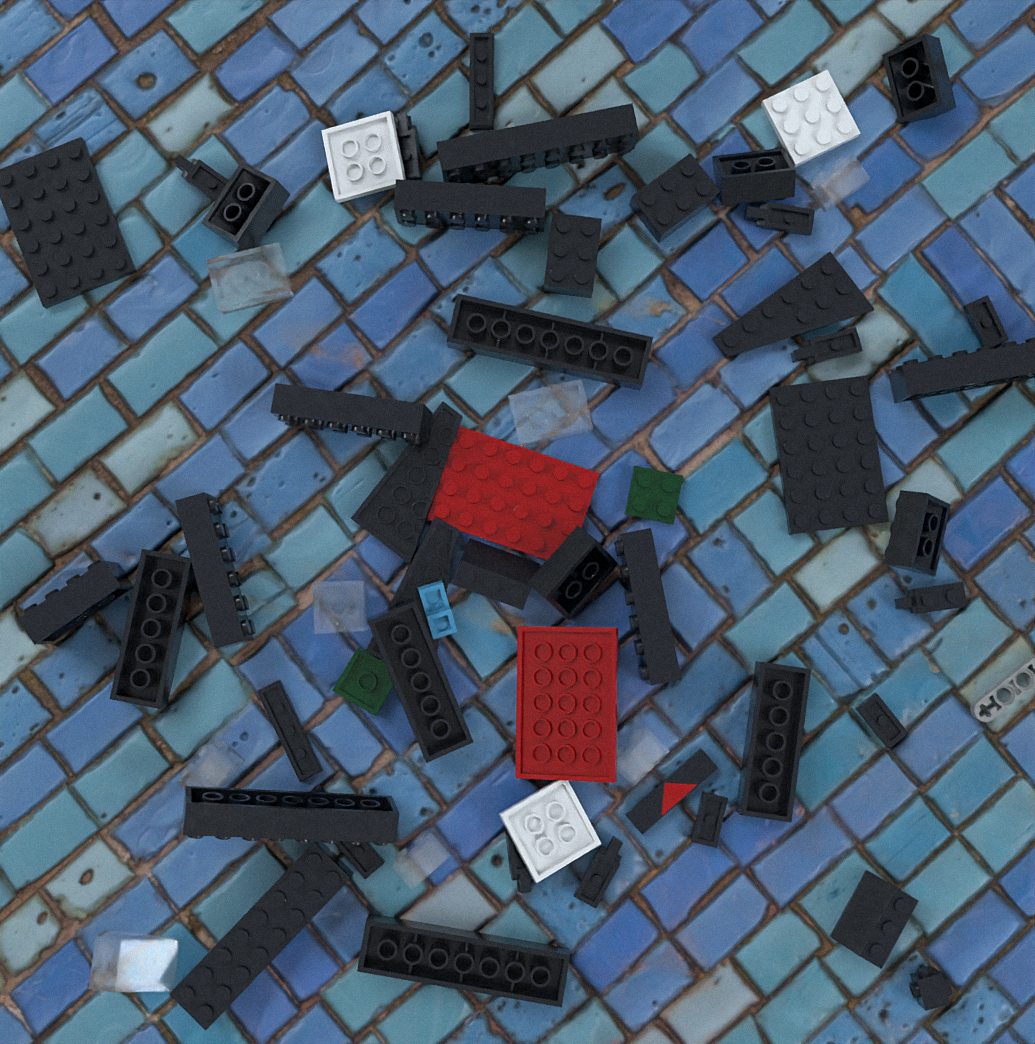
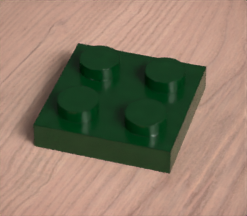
(653, 495)
(365, 681)

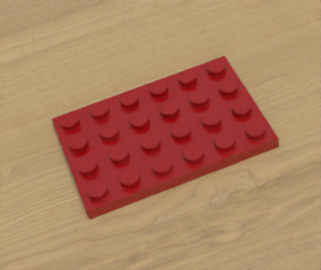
(511, 494)
(567, 703)

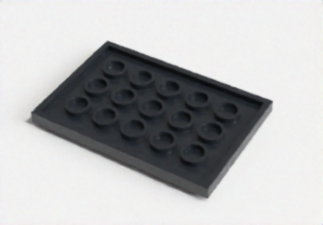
(64, 223)
(828, 455)

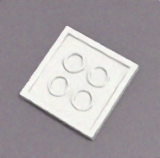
(810, 118)
(363, 156)
(549, 829)

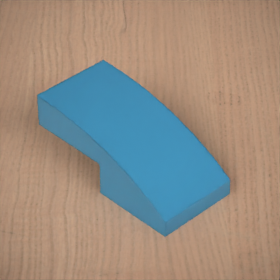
(437, 609)

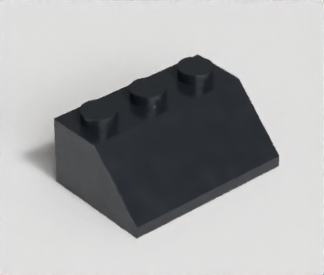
(919, 79)
(754, 176)
(246, 207)
(917, 532)
(495, 574)
(874, 919)

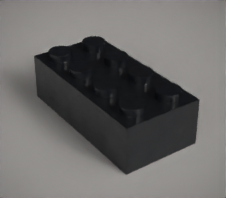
(75, 602)

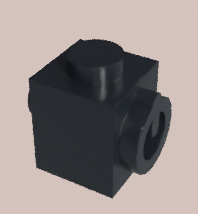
(930, 987)

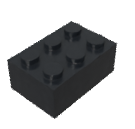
(674, 198)
(572, 255)
(573, 572)

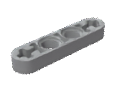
(1009, 683)

